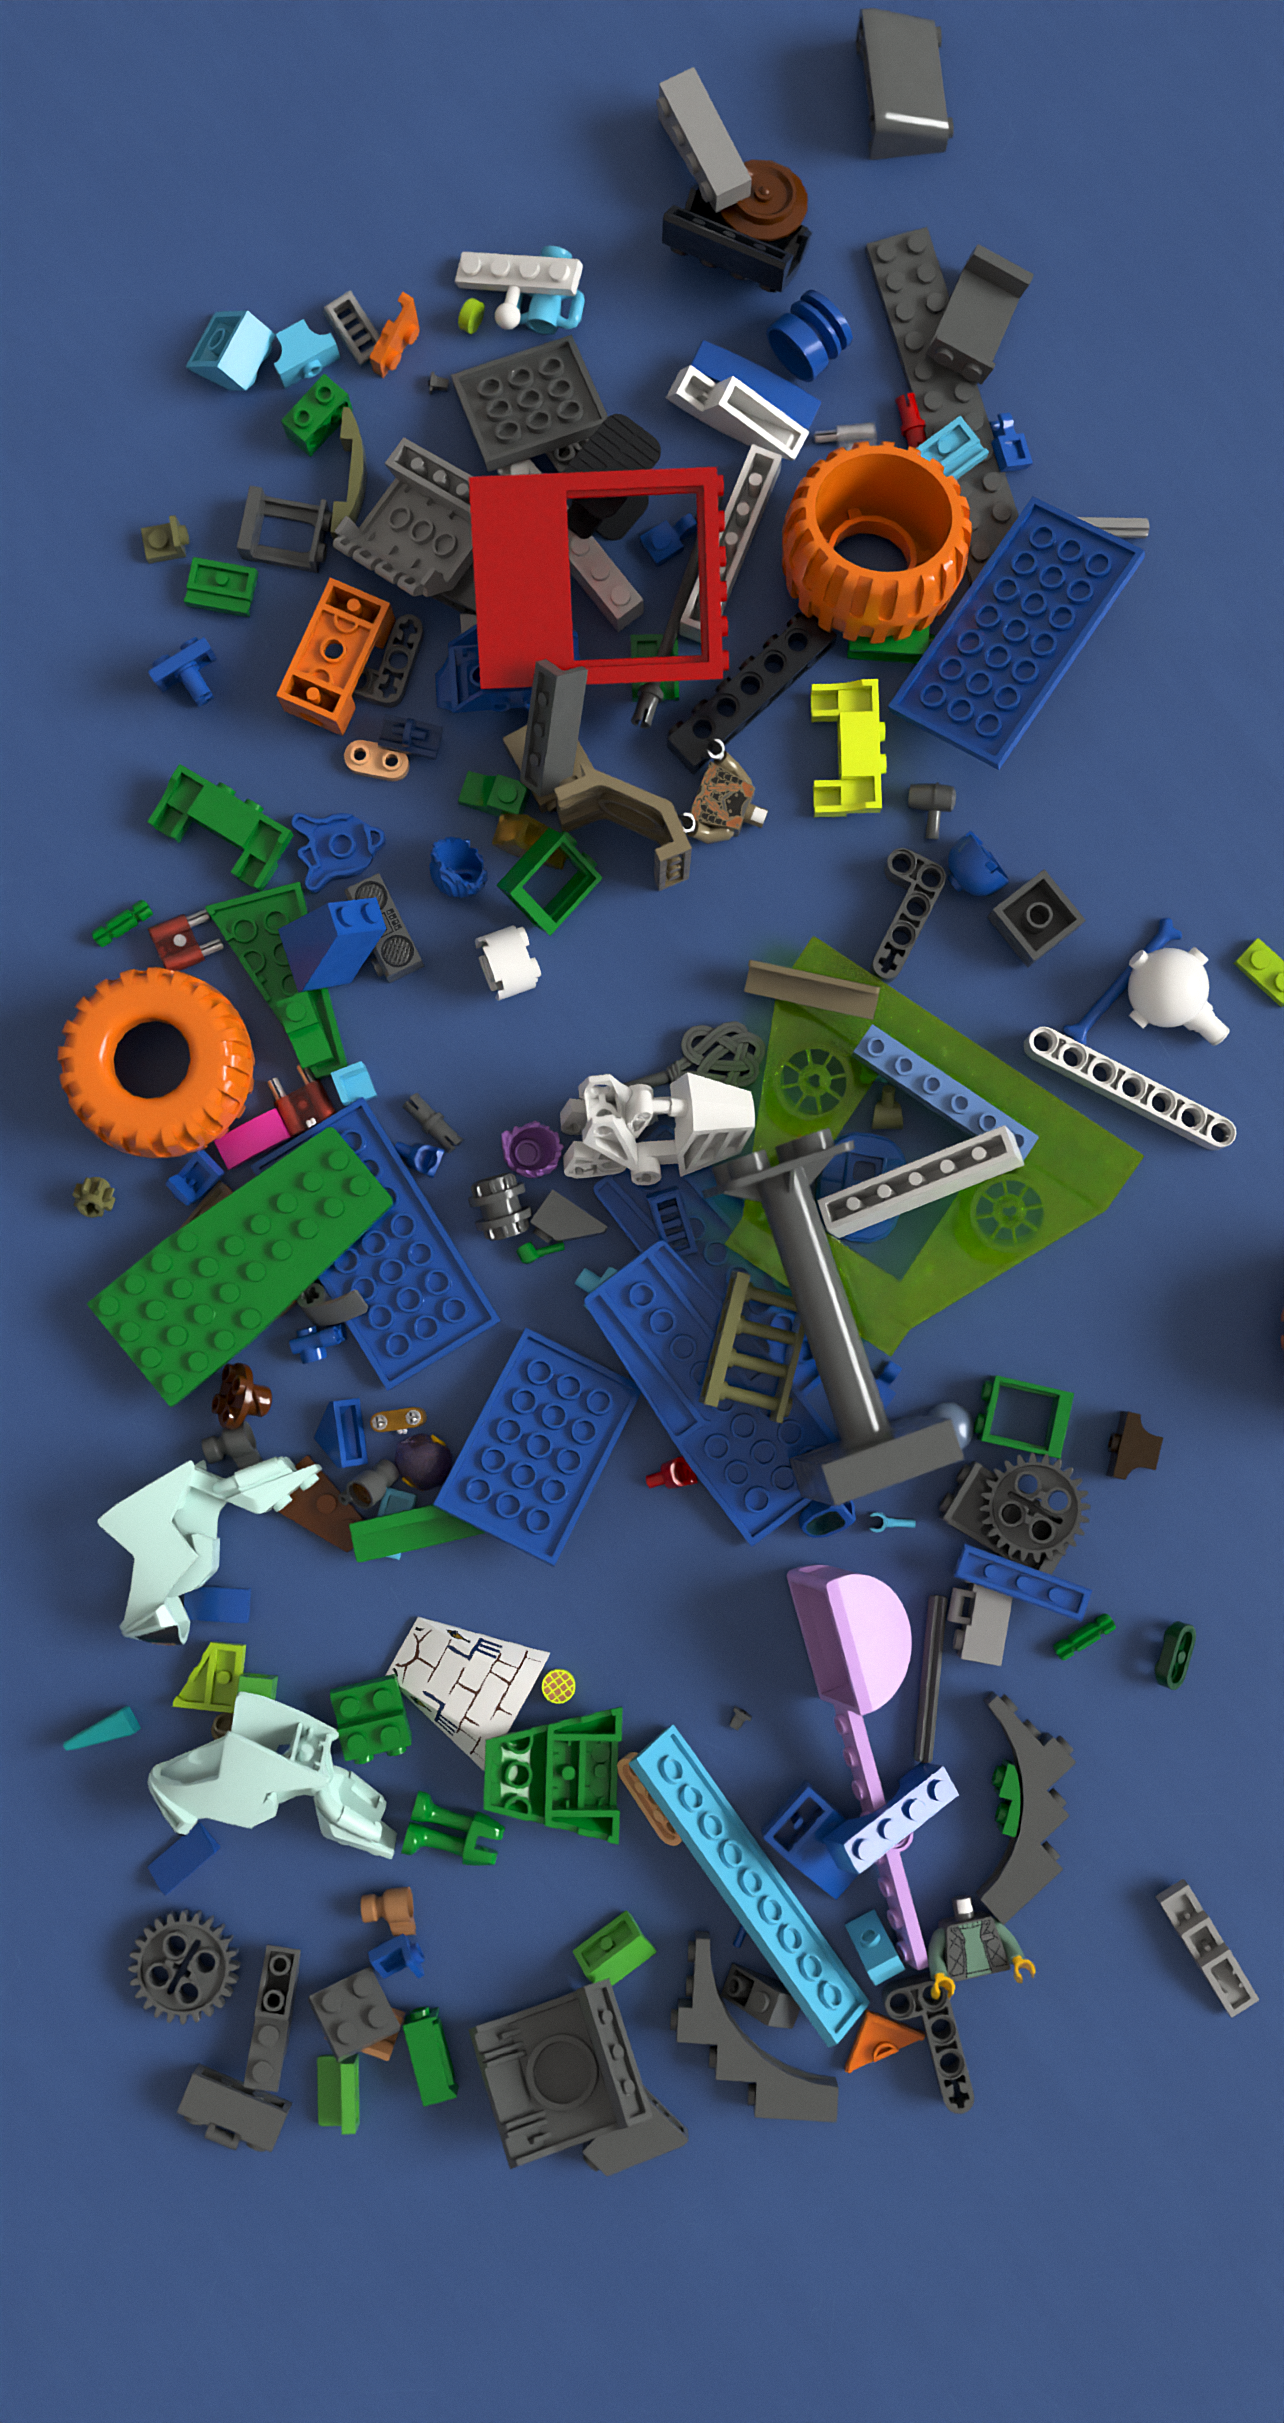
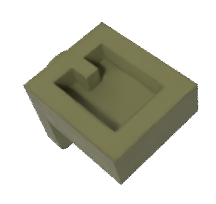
(165, 541)

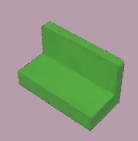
(614, 1950)
(338, 2092)

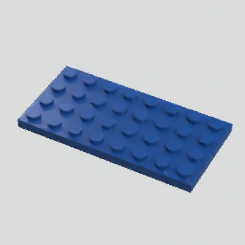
(1016, 632)
(403, 1266)

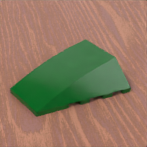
(558, 1774)

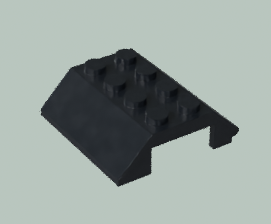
(708, 237)

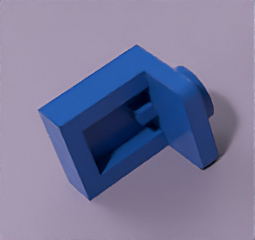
(195, 1178)
(396, 1955)

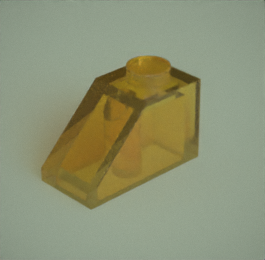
(518, 833)

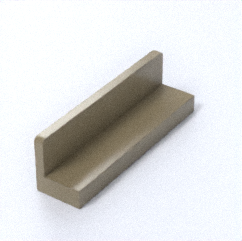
(812, 989)

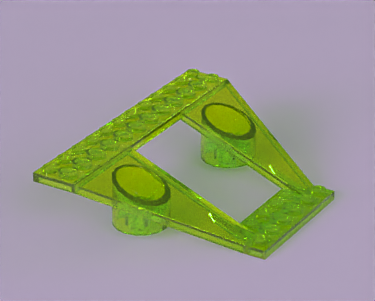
(1071, 1166)

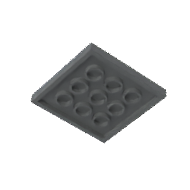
(529, 402)

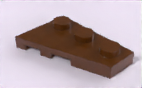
(321, 1510)

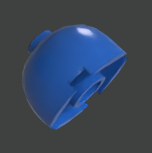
(974, 867)

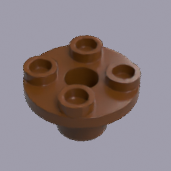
(240, 1396)

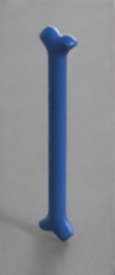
(1079, 1031)

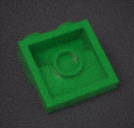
(371, 1719)

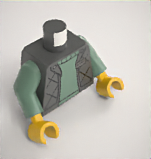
(972, 1947)

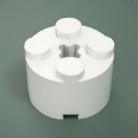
(507, 962)

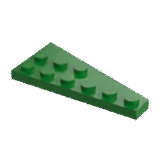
(252, 931)

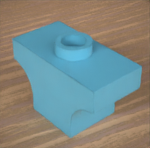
(303, 353)
(874, 1947)

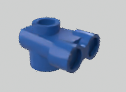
(312, 1343)

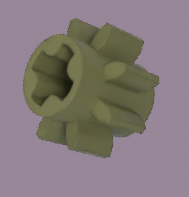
(93, 1197)

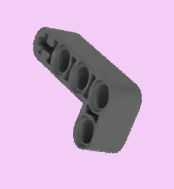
(903, 920)
(938, 2042)

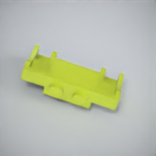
(859, 738)

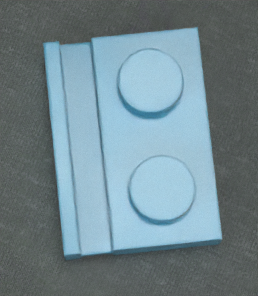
(954, 448)

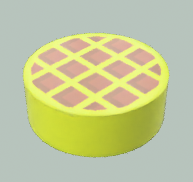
(558, 1686)

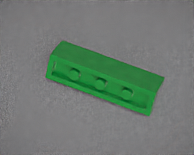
(406, 1532)

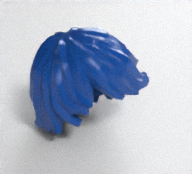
(453, 861)

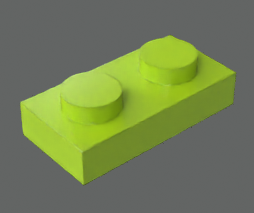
(1264, 969)

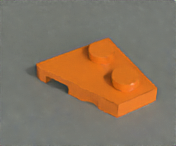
(395, 337)

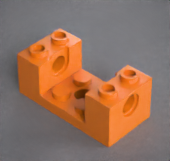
(323, 687)

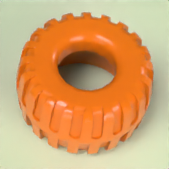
(885, 495)
(204, 1100)

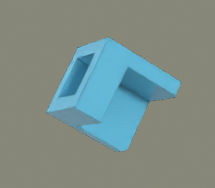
(353, 1083)

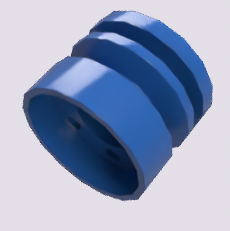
(809, 335)

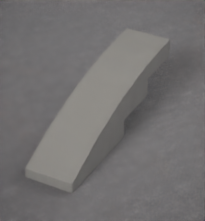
(1207, 1948)

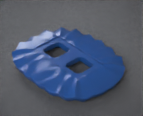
(839, 1176)

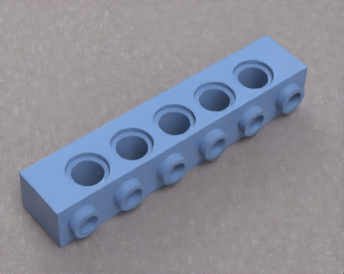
(936, 1089)

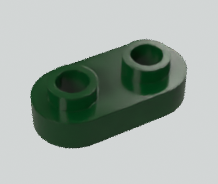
(1175, 1655)

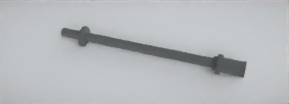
(651, 693)

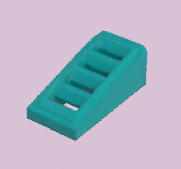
(115, 1726)

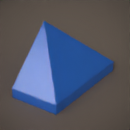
(343, 1433)

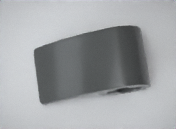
(327, 1311)

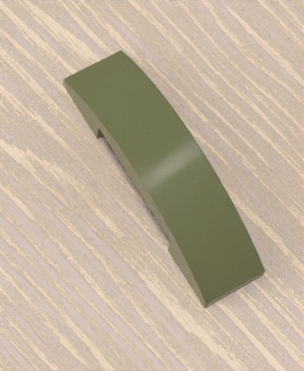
(351, 442)

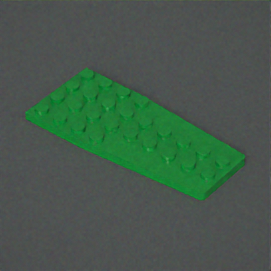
(240, 1264)

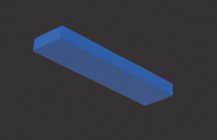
(1022, 1582)

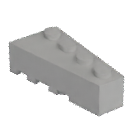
(702, 140)

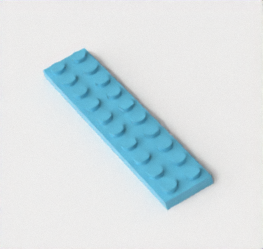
(750, 1885)

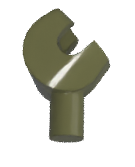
(887, 1111)

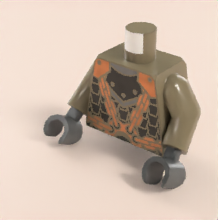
(722, 800)

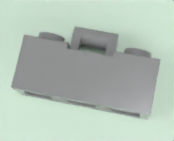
(985, 1626)

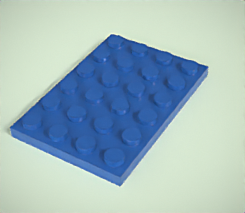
(538, 1447)

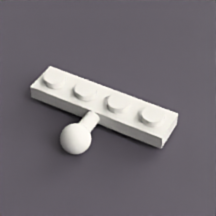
(515, 276)

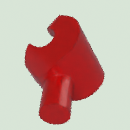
(673, 1474)

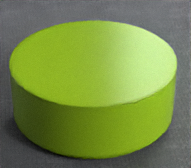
(471, 315)

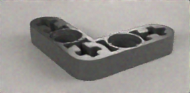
(377, 679)

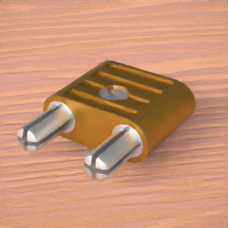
(398, 1420)

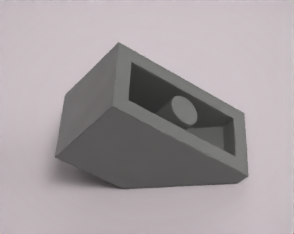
(564, 1221)

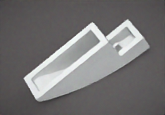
(737, 412)

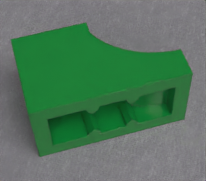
(494, 794)
(305, 1030)

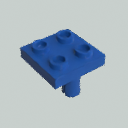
(185, 669)

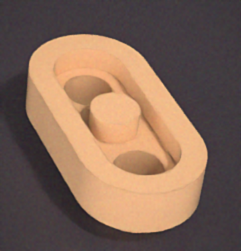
(375, 761)

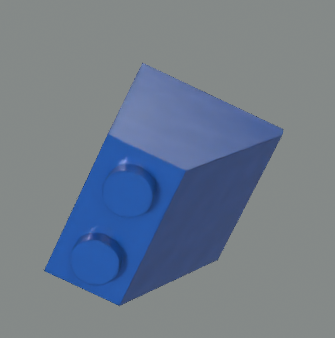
(332, 942)

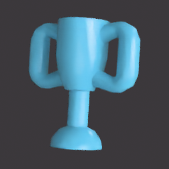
(546, 309)

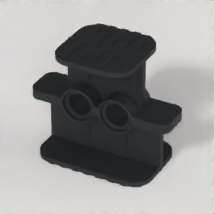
(615, 446)

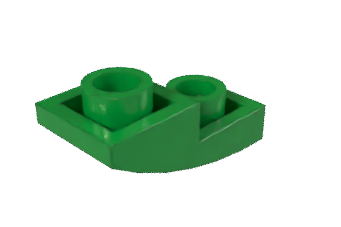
(1007, 1786)

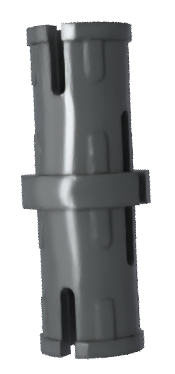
(433, 1123)

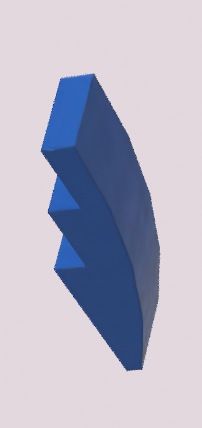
(788, 398)

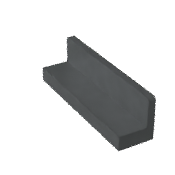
(552, 726)

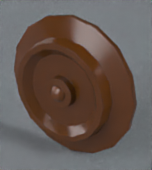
(774, 204)

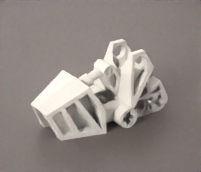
(709, 1119)

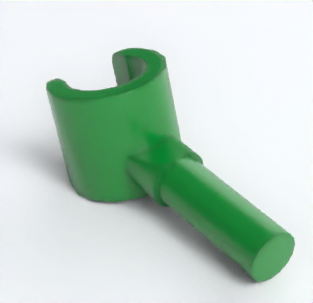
(528, 1253)

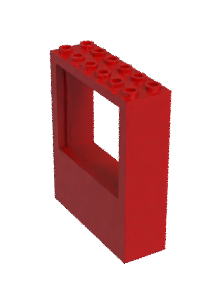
(526, 574)

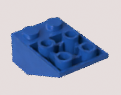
(798, 1835)

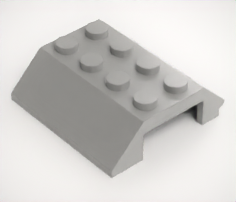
(418, 527)

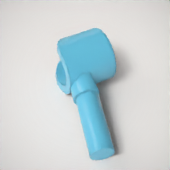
(891, 1522)

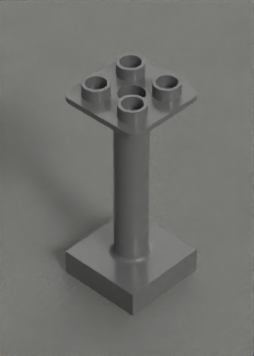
(870, 1448)

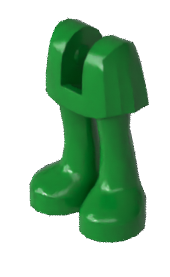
(466, 1847)

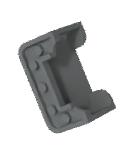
(903, 84)

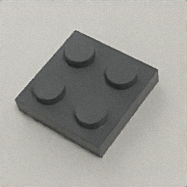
(354, 2014)

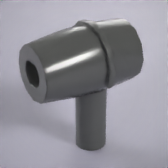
(934, 799)

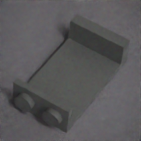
(978, 314)

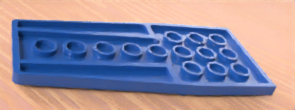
(711, 1224)
(664, 1334)

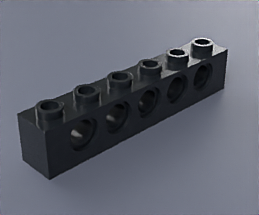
(747, 707)

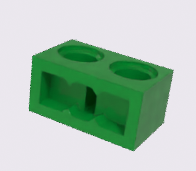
(316, 415)

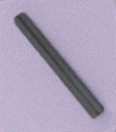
(930, 1678)

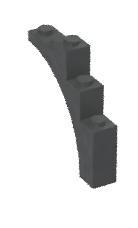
(1026, 1863)
(778, 2088)

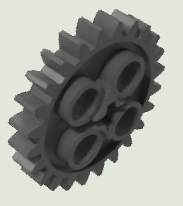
(1049, 1481)
(158, 1951)

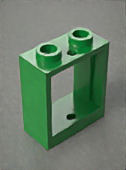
(567, 898)
(1056, 1425)

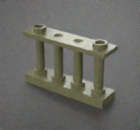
(724, 1356)

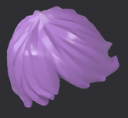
(531, 1149)

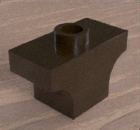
(1132, 1447)

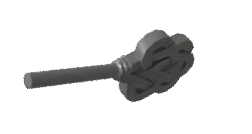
(736, 1045)

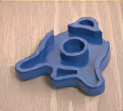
(337, 847)

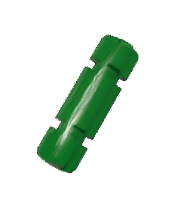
(122, 923)
(1084, 1636)

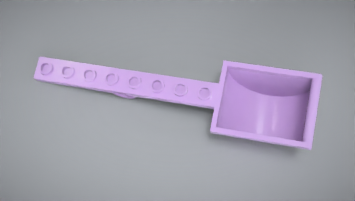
(859, 1658)

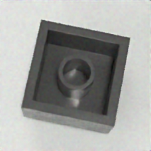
(1036, 918)

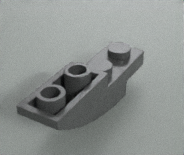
(272, 2018)

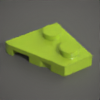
(215, 1679)

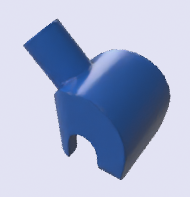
(421, 1157)

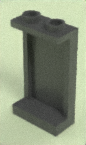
(963, 1512)

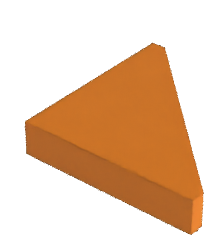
(879, 2038)

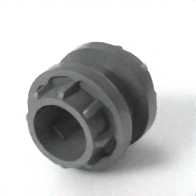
(500, 1206)

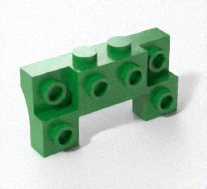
(216, 809)

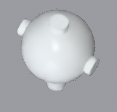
(1172, 991)

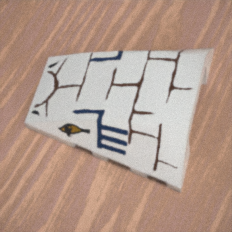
(466, 1681)

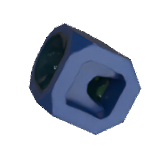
(825, 1519)

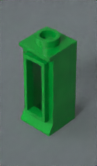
(901, 651)
(430, 2055)

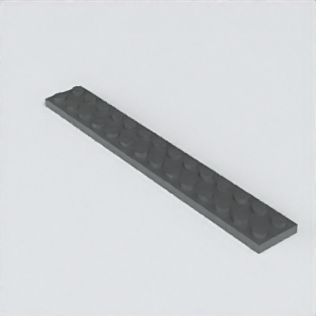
(913, 304)

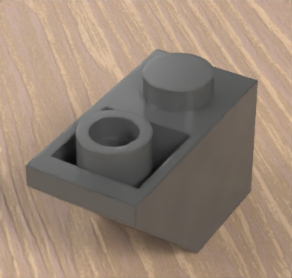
(761, 1997)

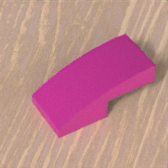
(252, 1138)

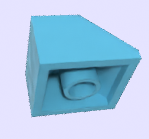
(232, 350)

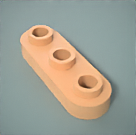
(646, 1802)

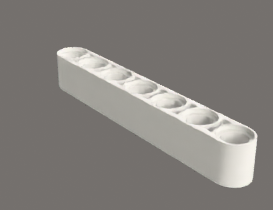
(1145, 1089)

